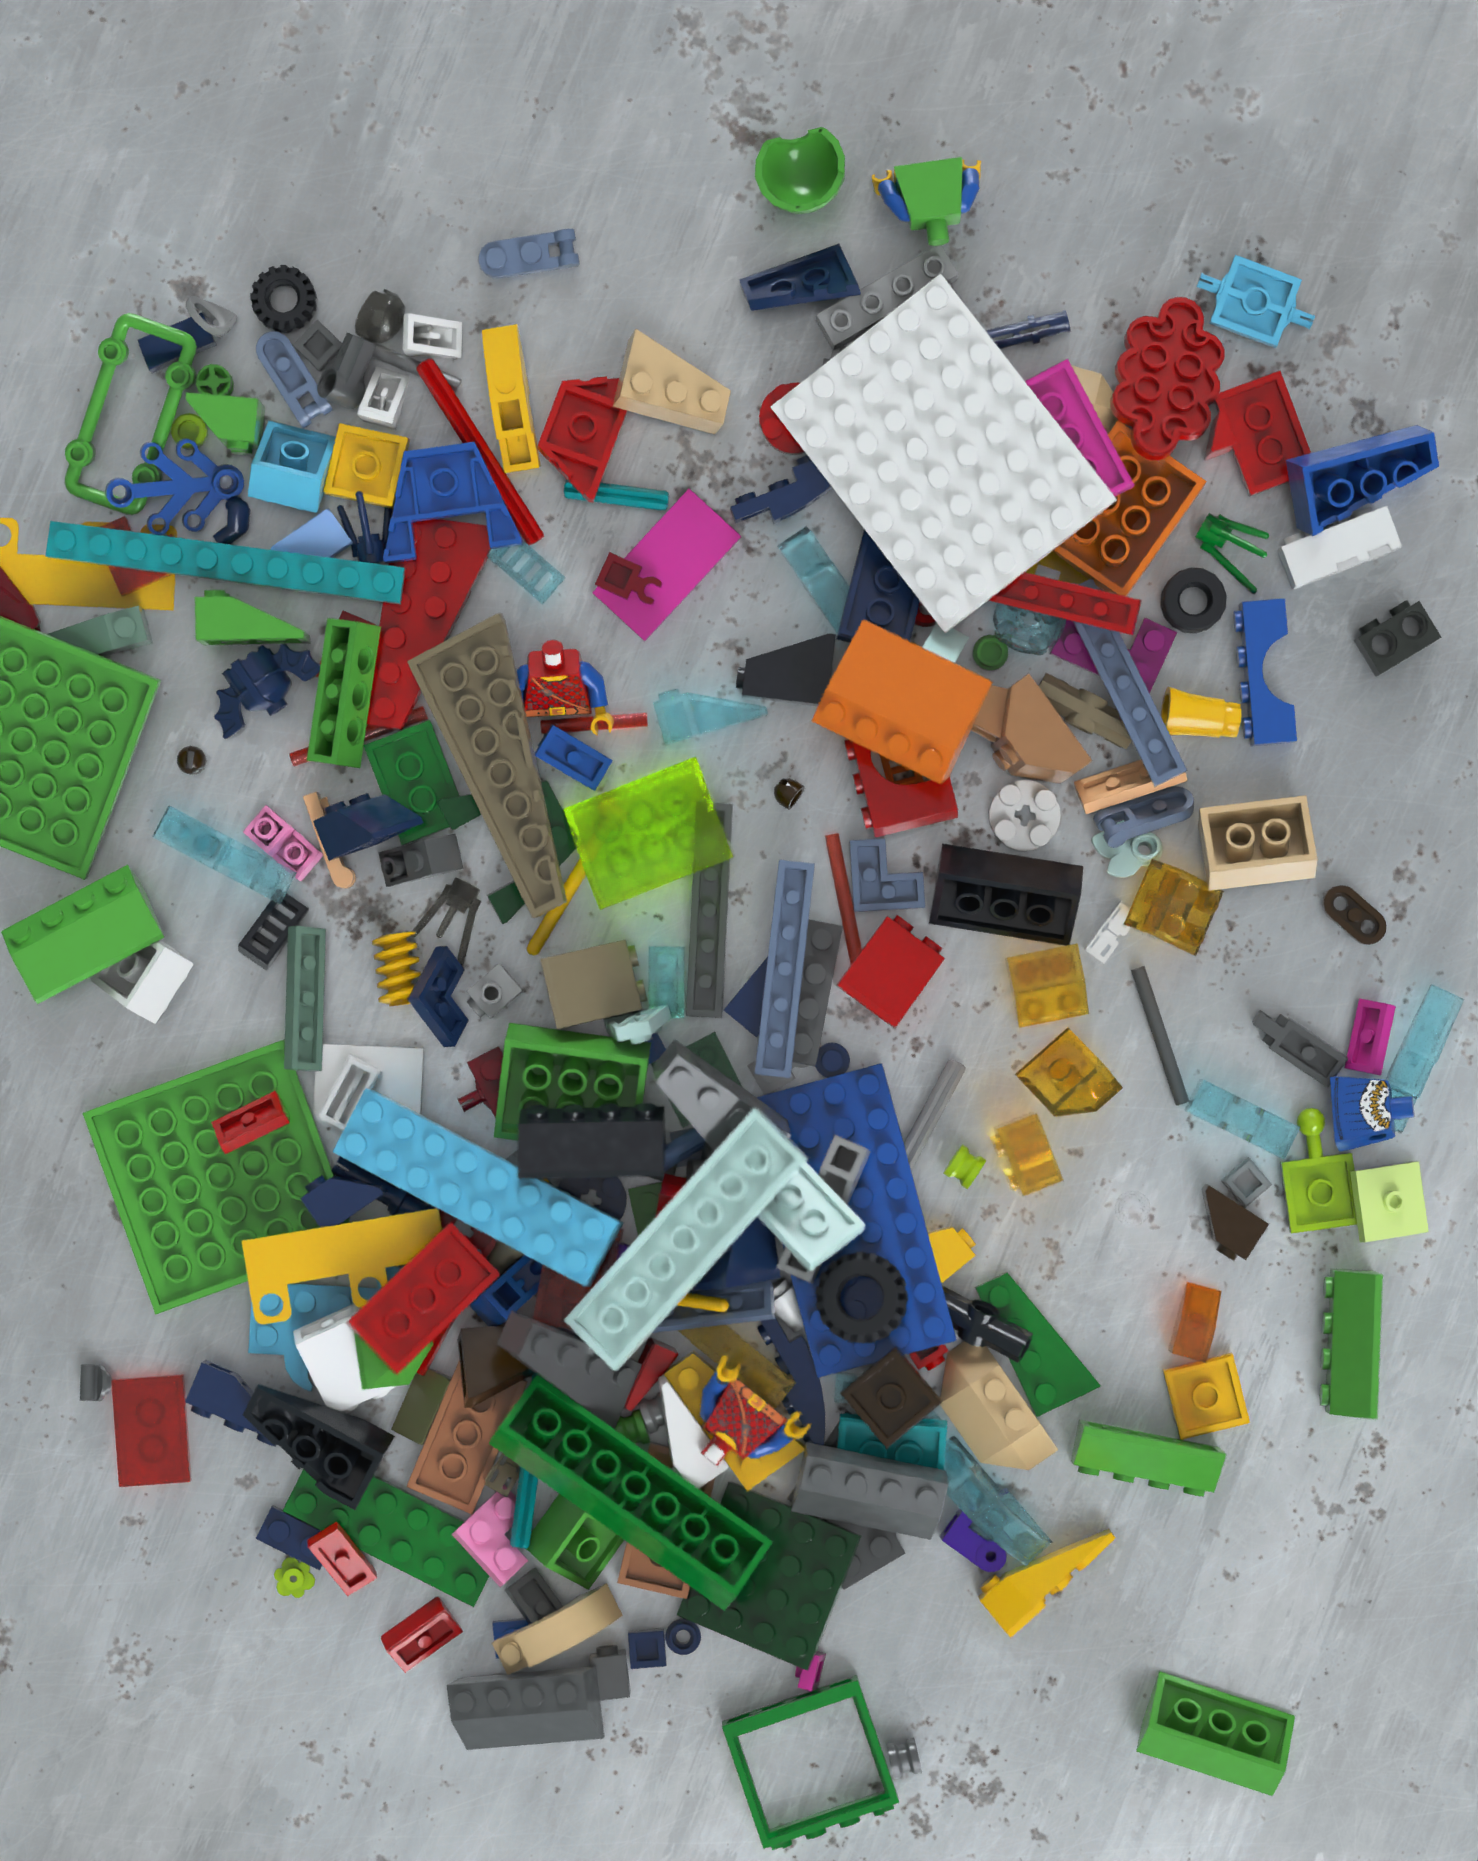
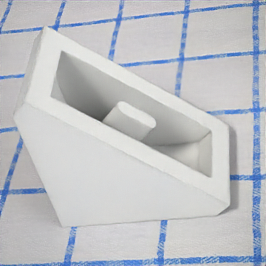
(431, 337)
(384, 398)

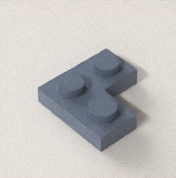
(874, 887)

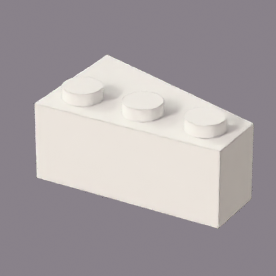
(1339, 546)

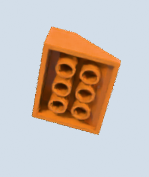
(1131, 531)
(902, 701)

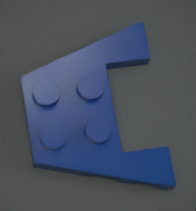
(445, 485)

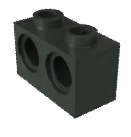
(1400, 644)

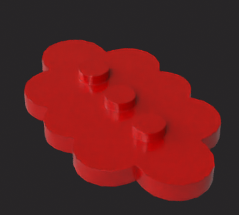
(1167, 378)

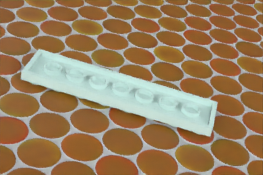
(686, 1239)

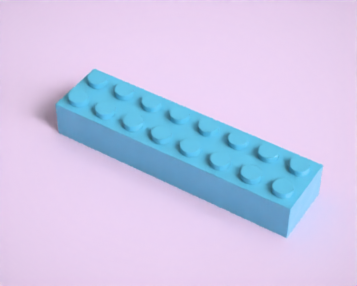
(478, 1187)

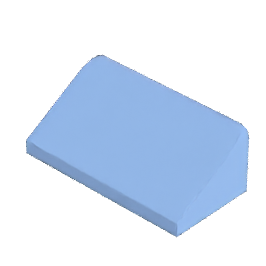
(317, 537)

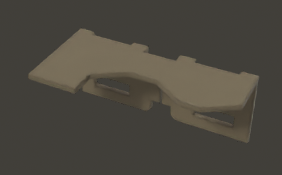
(504, 1472)

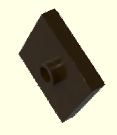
(891, 1397)

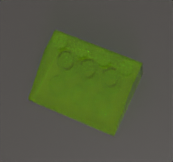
(648, 833)

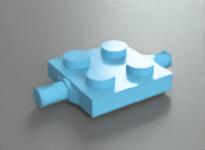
(1255, 301)

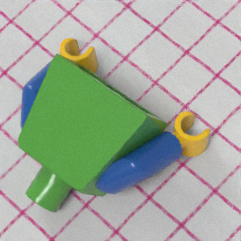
(930, 194)

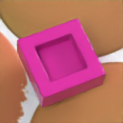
(810, 1678)

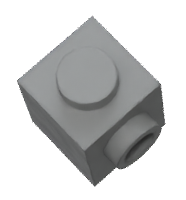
(493, 992)

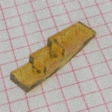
(756, 1369)

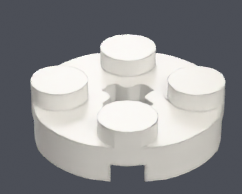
(1040, 802)

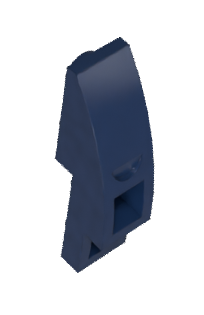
(784, 498)
(807, 1392)

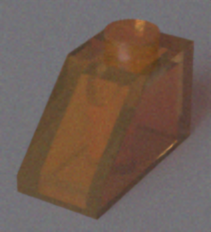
(1195, 1322)

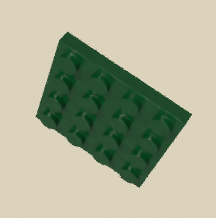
(792, 1587)

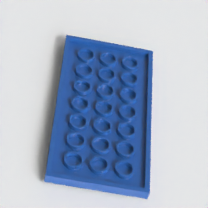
(885, 1199)

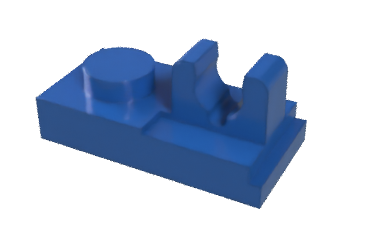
(573, 757)

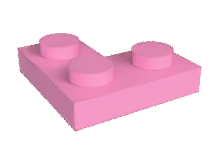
(485, 1539)

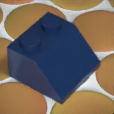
(362, 824)

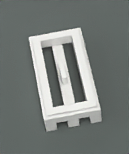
(363, 1066)

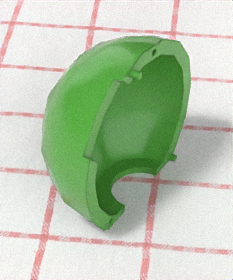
(801, 172)

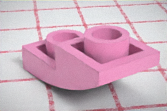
(283, 842)

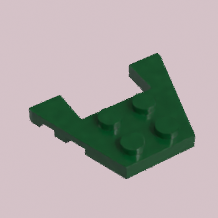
(507, 899)

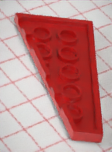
(432, 600)

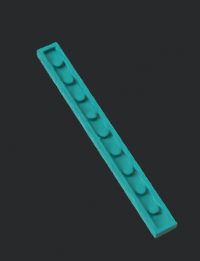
(225, 562)

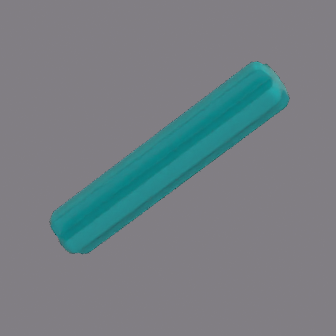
(624, 496)

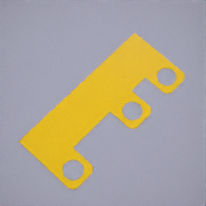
(78, 583)
(349, 1248)

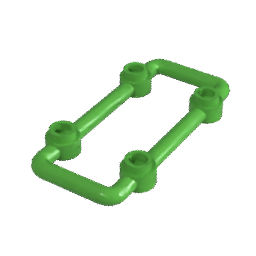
(112, 353)

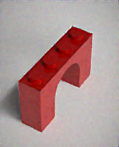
(897, 806)

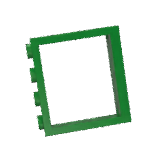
(815, 1824)

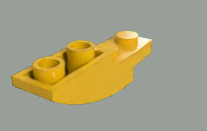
(510, 398)

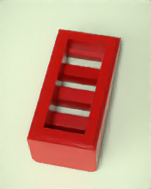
(655, 1361)

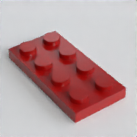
(423, 1298)

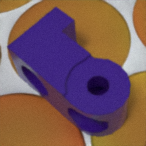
(972, 1545)

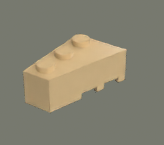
(668, 387)

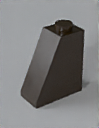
(485, 1365)

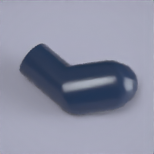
(237, 521)

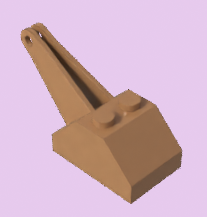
(1029, 734)

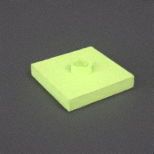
(1389, 1201)

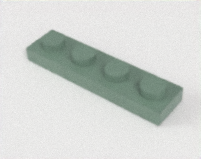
(304, 998)

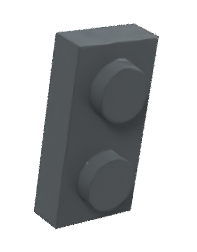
(533, 1596)

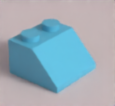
(291, 466)

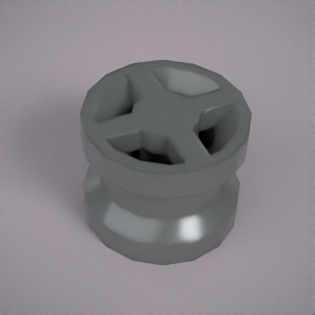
(904, 1758)

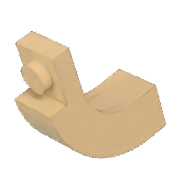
(558, 1630)

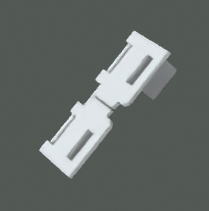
(1107, 937)

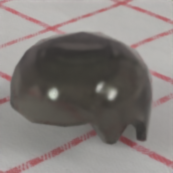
(380, 317)

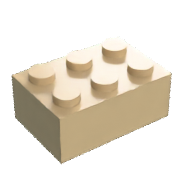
(1257, 843)

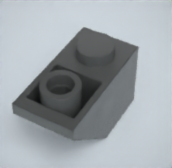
(420, 860)

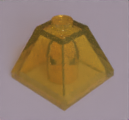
(1069, 1077)

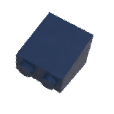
(746, 1261)

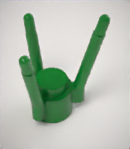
(1217, 531)

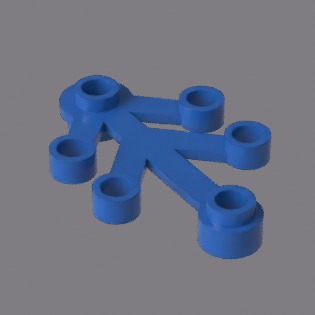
(181, 486)

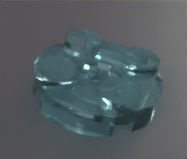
(1026, 638)

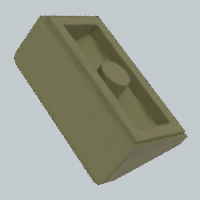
(421, 1405)

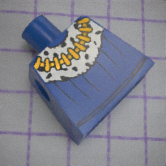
(1365, 1111)

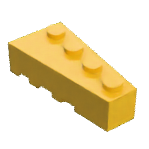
(688, 1379)

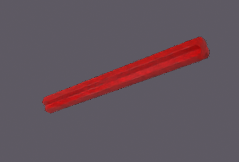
(468, 433)

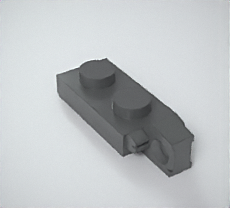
(1301, 1047)

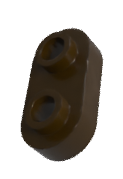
(1354, 914)

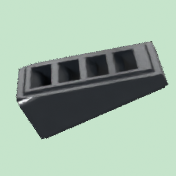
(245, 946)

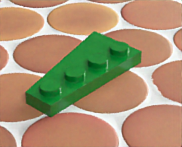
(1049, 1368)

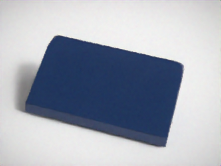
(162, 353)

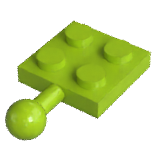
(1318, 1187)

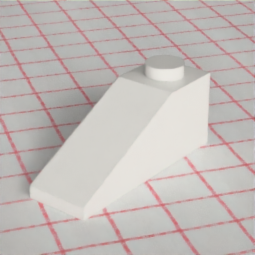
(686, 1439)

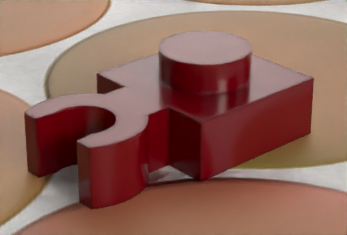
(622, 577)

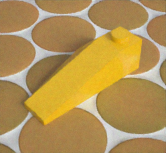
(1020, 1592)

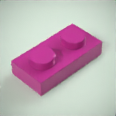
(1370, 1036)

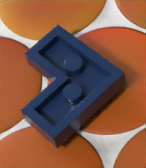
(433, 997)

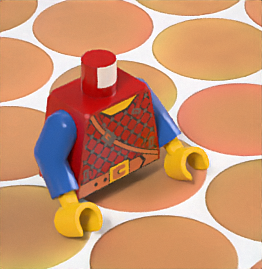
(562, 684)
(742, 1419)

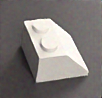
(145, 979)

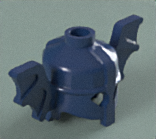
(261, 684)

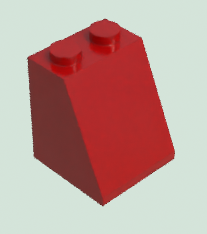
(891, 970)

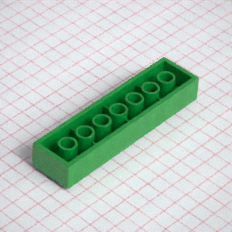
(630, 1492)

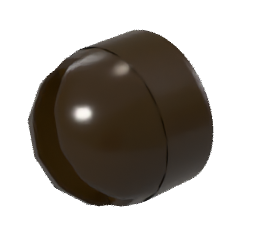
(199, 760)
(788, 792)

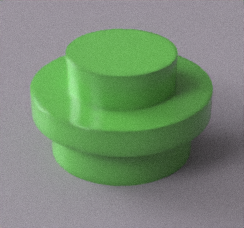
(990, 653)

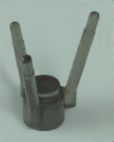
(460, 897)

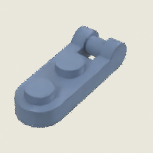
(528, 254)
(290, 376)
(1144, 814)

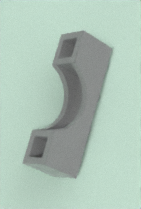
(841, 1173)

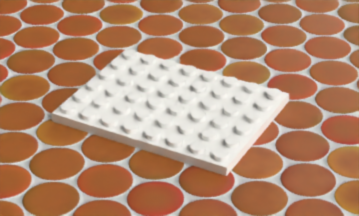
(943, 453)

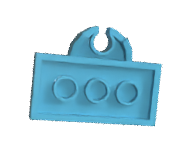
(307, 1305)

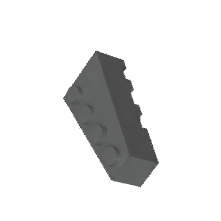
(707, 1096)
(570, 1366)

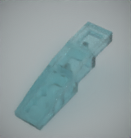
(1422, 1045)

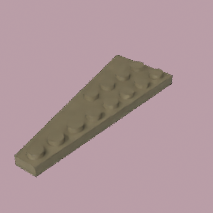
(483, 718)

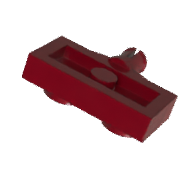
(487, 1077)

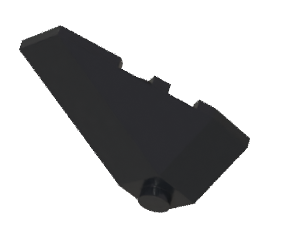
(327, 1443)

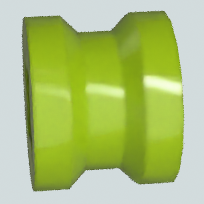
(964, 1166)

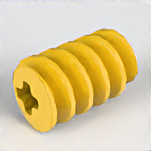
(396, 967)

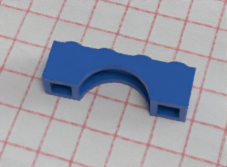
(1268, 718)

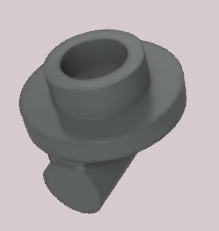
(94, 1382)

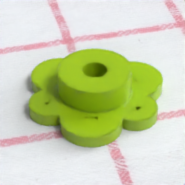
(304, 1581)

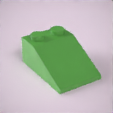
(229, 621)

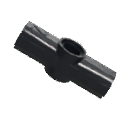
(981, 1326)

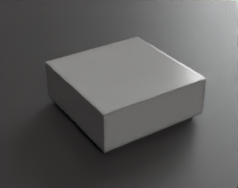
(1246, 1182)

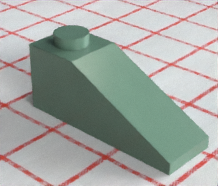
(109, 632)

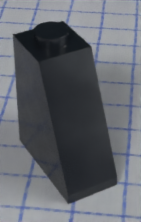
(790, 673)

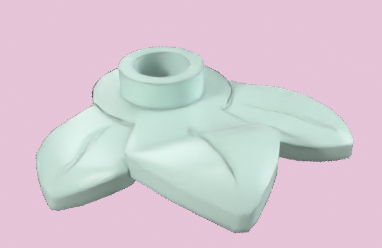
(1126, 858)

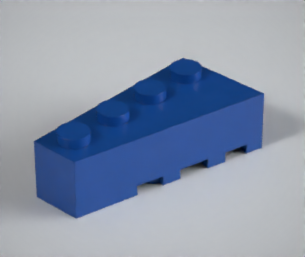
(1348, 476)

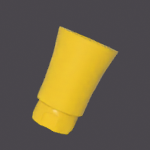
(1199, 715)

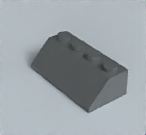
(870, 1491)
(526, 1708)

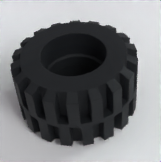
(829, 1297)

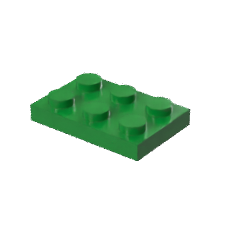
(415, 774)

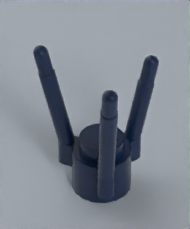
(370, 547)

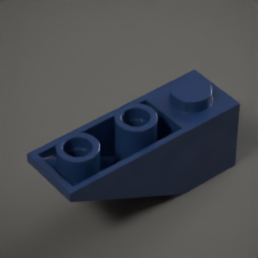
(224, 1395)

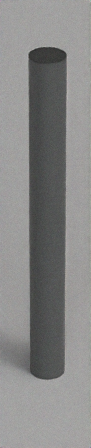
(1160, 1035)

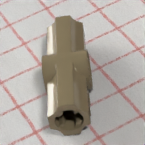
(1085, 711)

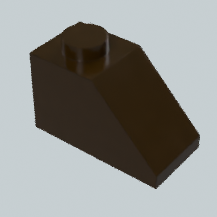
(1231, 1224)

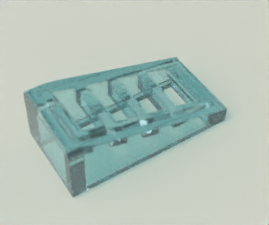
(549, 588)

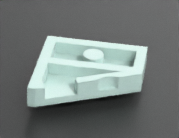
(638, 1024)

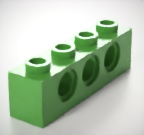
(343, 693)

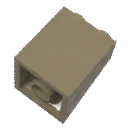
(593, 983)

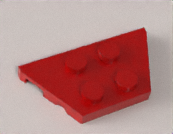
(583, 432)

